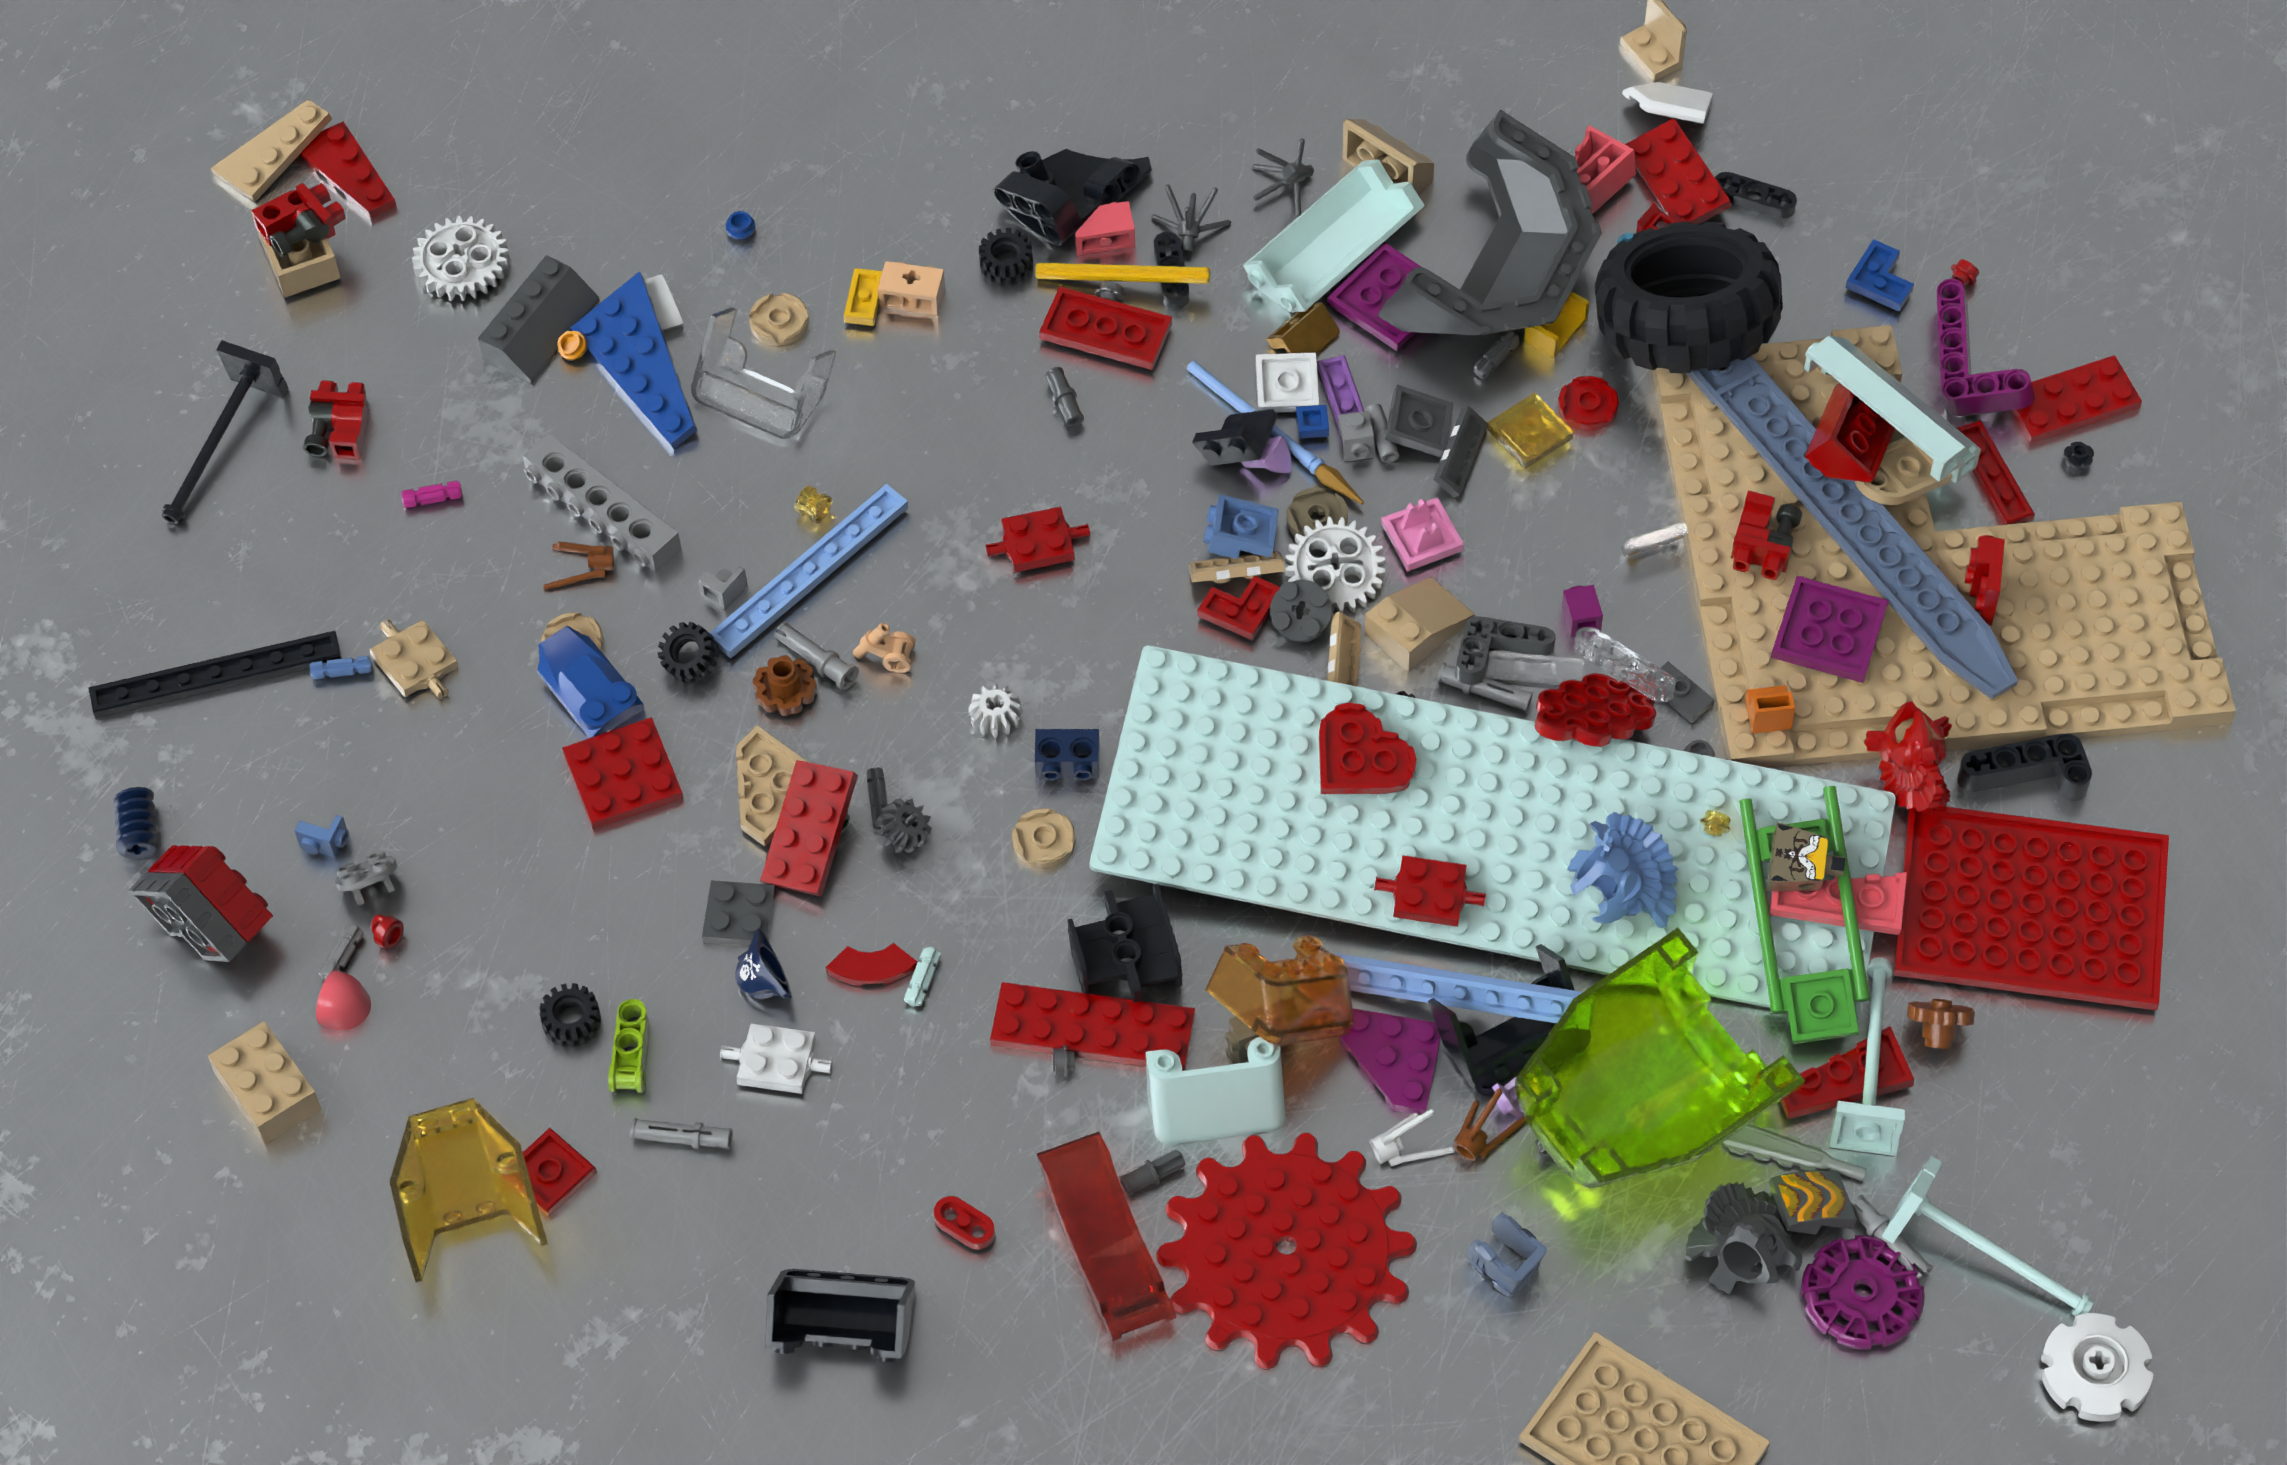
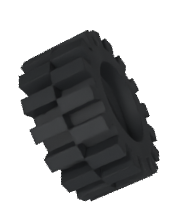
(1005, 243)
(677, 640)
(570, 1031)

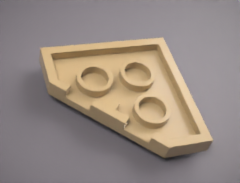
(763, 780)

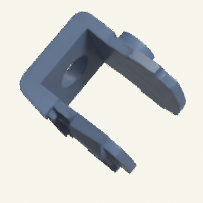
(1521, 1240)

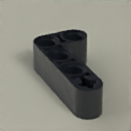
(1982, 771)

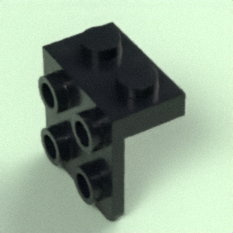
(1239, 440)

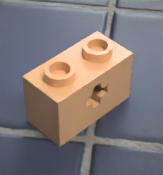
(911, 288)

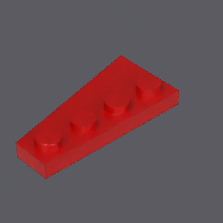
(346, 167)

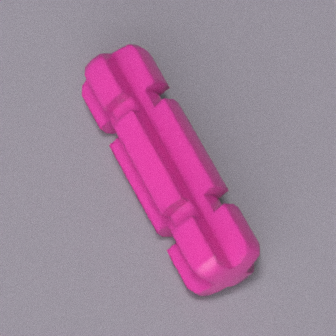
(431, 494)

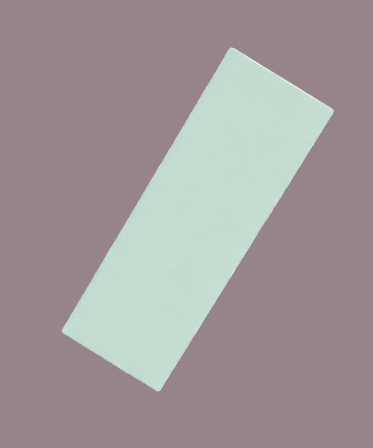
(1227, 803)

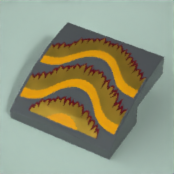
(1812, 1200)

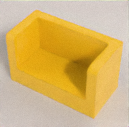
(1554, 336)

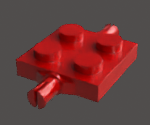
(1037, 539)
(1430, 891)

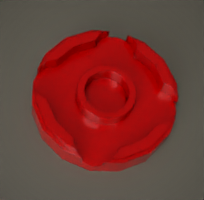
(1588, 403)

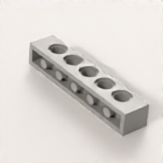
(551, 455)

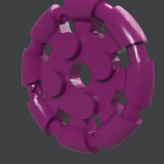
(1858, 1310)

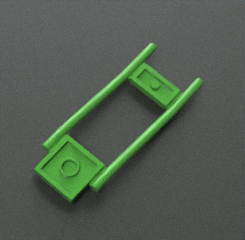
(1821, 1002)

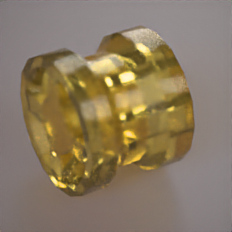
(813, 504)

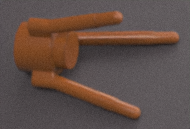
(599, 558)
(1472, 1140)

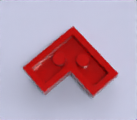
(1240, 615)

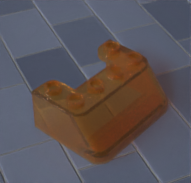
(1288, 997)

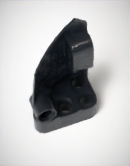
(1065, 189)

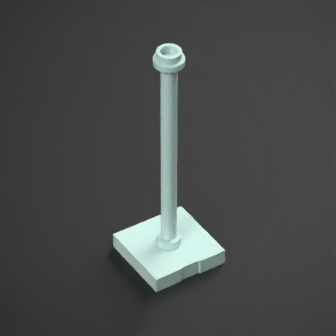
(1865, 1125)
(1916, 1202)

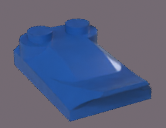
(586, 682)

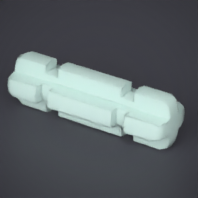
(922, 976)

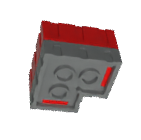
(202, 901)

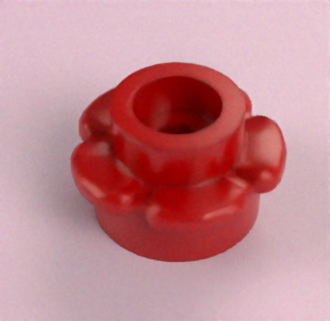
(1965, 272)

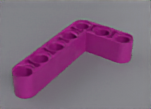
(1955, 356)

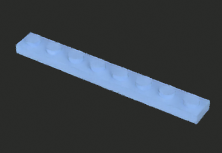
(808, 570)
(1457, 989)

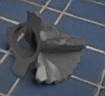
(1742, 1232)

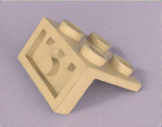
(1658, 43)

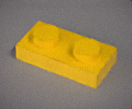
(863, 297)

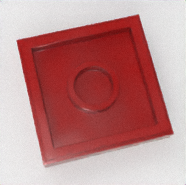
(555, 1170)

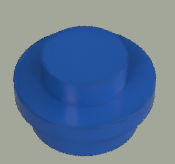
(740, 225)

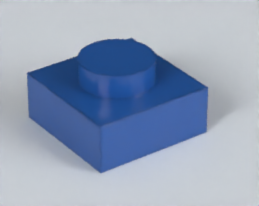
(1312, 421)

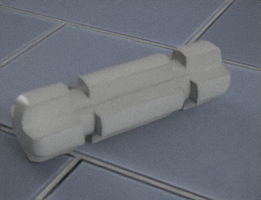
(342, 950)

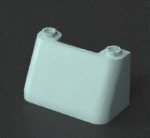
(1216, 1099)

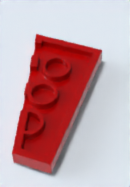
(1844, 1078)

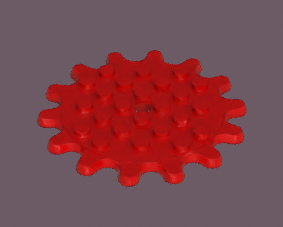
(1277, 1296)

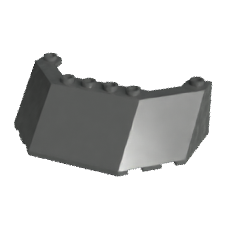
(1531, 252)

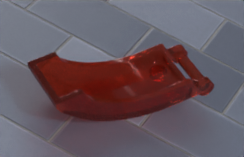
(1104, 1235)

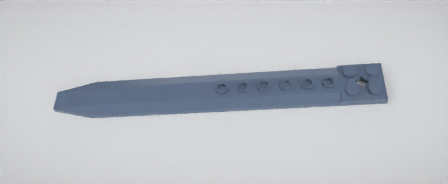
(1860, 527)

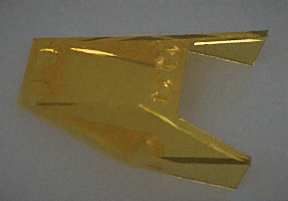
(456, 1172)

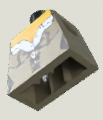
(1800, 860)

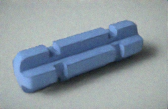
(340, 667)

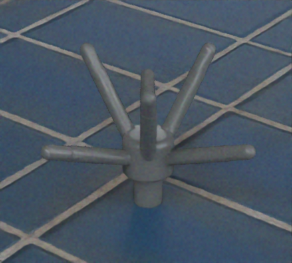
(1291, 173)
(1188, 227)

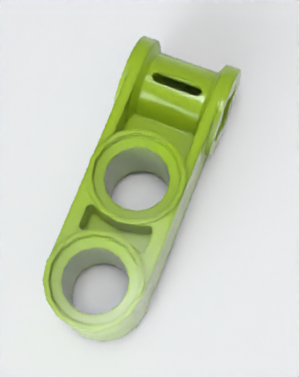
(628, 1067)

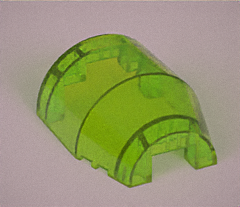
(1644, 1074)

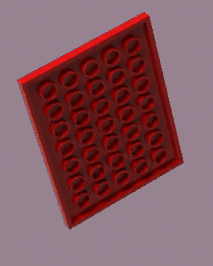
(2033, 906)

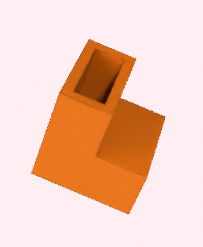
(1770, 709)

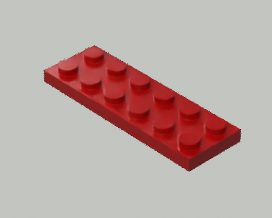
(1089, 1024)

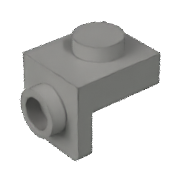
(1356, 436)

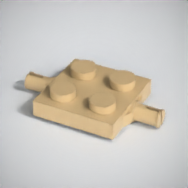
(414, 658)

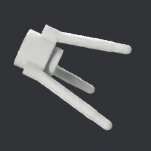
(1388, 1145)

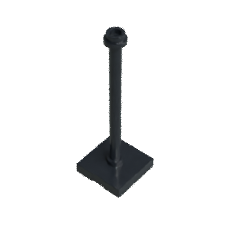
(249, 370)

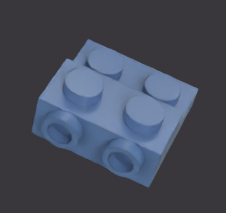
(1240, 527)

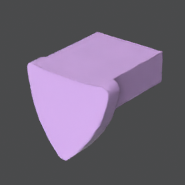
(1274, 457)

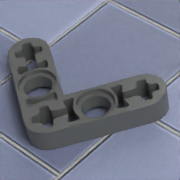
(1528, 640)

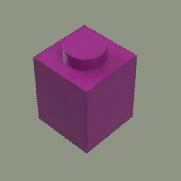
(1581, 608)

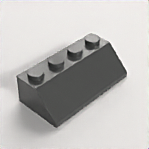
(529, 325)

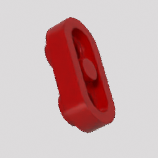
(965, 1224)

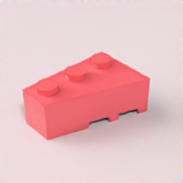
(1603, 166)

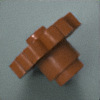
(784, 685)
(1940, 1020)

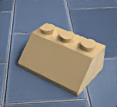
(1370, 142)

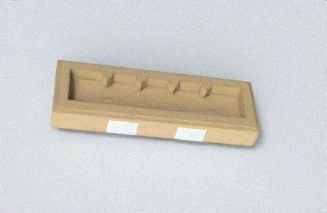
(1246, 566)
(1344, 650)

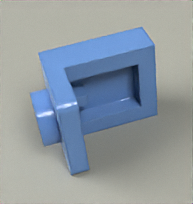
(322, 840)

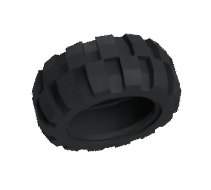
(1727, 320)

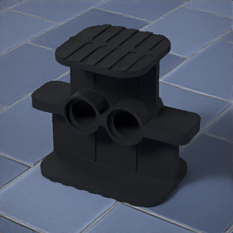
(1146, 940)

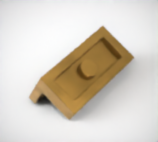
(1305, 331)

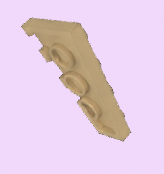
(268, 154)

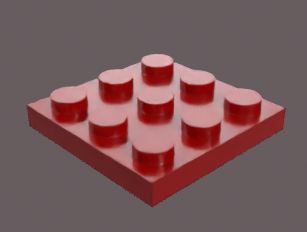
(622, 773)

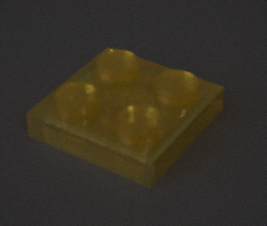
(1530, 430)

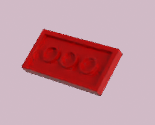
(1677, 175)
(1105, 328)
(2077, 399)
(809, 828)

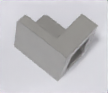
(722, 587)

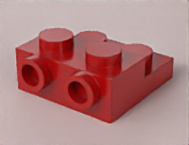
(1985, 575)

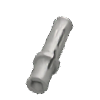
(1488, 688)
(694, 1135)
(1876, 1224)

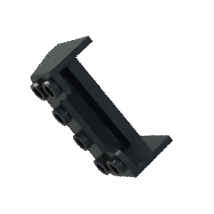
(840, 1310)

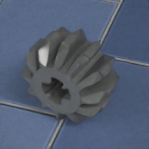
(904, 825)

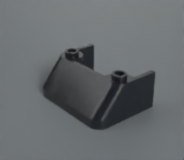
(1506, 1048)

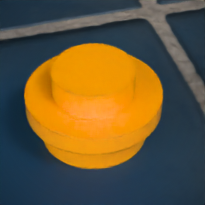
(572, 345)

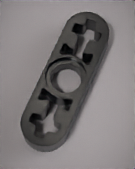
(1760, 205)
(1175, 259)

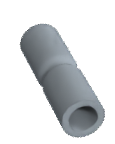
(1386, 449)

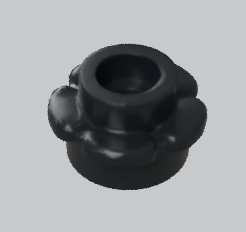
(2076, 461)

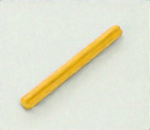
(1122, 273)

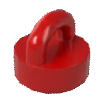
(386, 931)

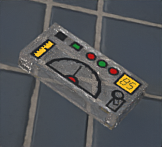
(1654, 539)

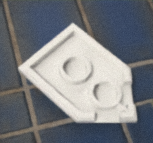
(1671, 100)

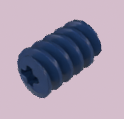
(135, 823)

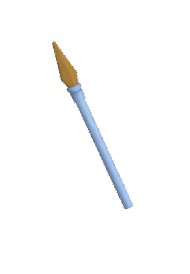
(1327, 475)

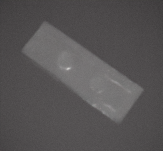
(1533, 670)

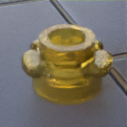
(1715, 823)

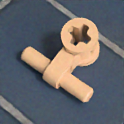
(891, 647)

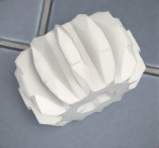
(995, 710)

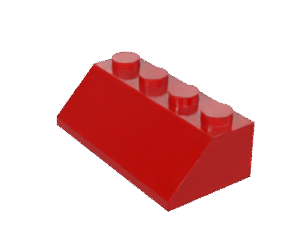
(1849, 439)

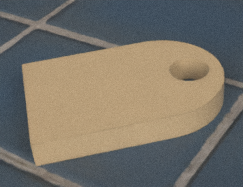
(1902, 475)

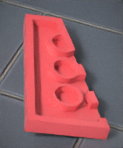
(1876, 899)

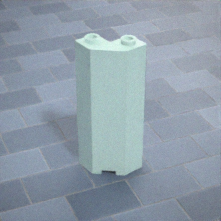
(1332, 236)
(1897, 405)

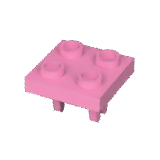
(1422, 533)

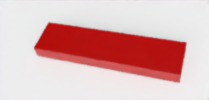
(1997, 479)

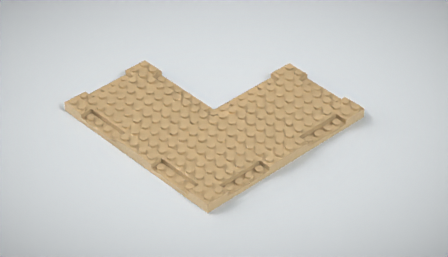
(2088, 609)

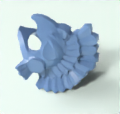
(1629, 869)

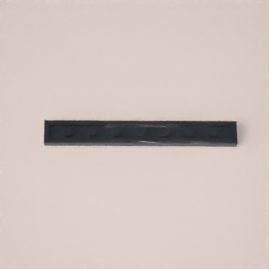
(213, 674)

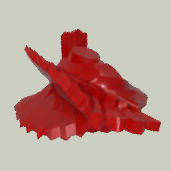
(1912, 765)

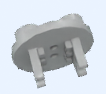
(375, 869)

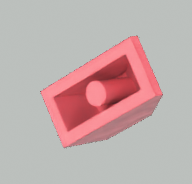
(1106, 230)

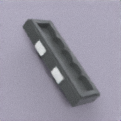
(1460, 451)

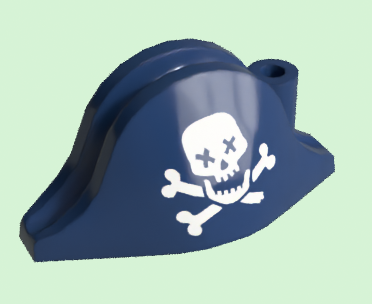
(760, 970)

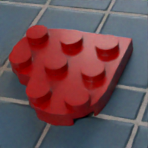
(1360, 755)

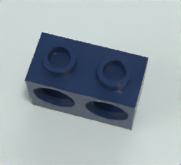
(1067, 746)

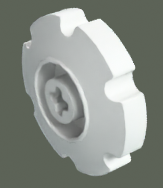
(2120, 1361)

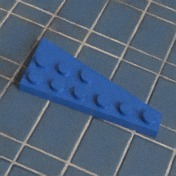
(633, 350)

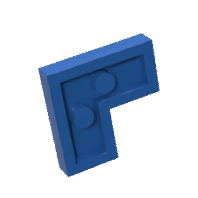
(1874, 280)

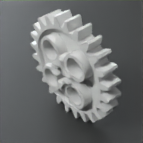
(460, 258)
(1331, 541)

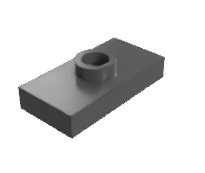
(1688, 697)

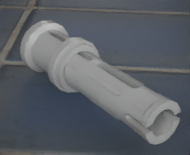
(826, 662)

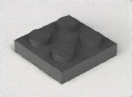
(1419, 421)
(737, 912)

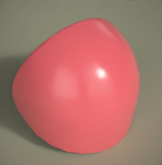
(342, 1002)

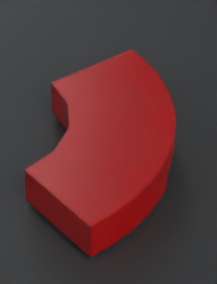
(871, 967)

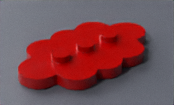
(1593, 711)

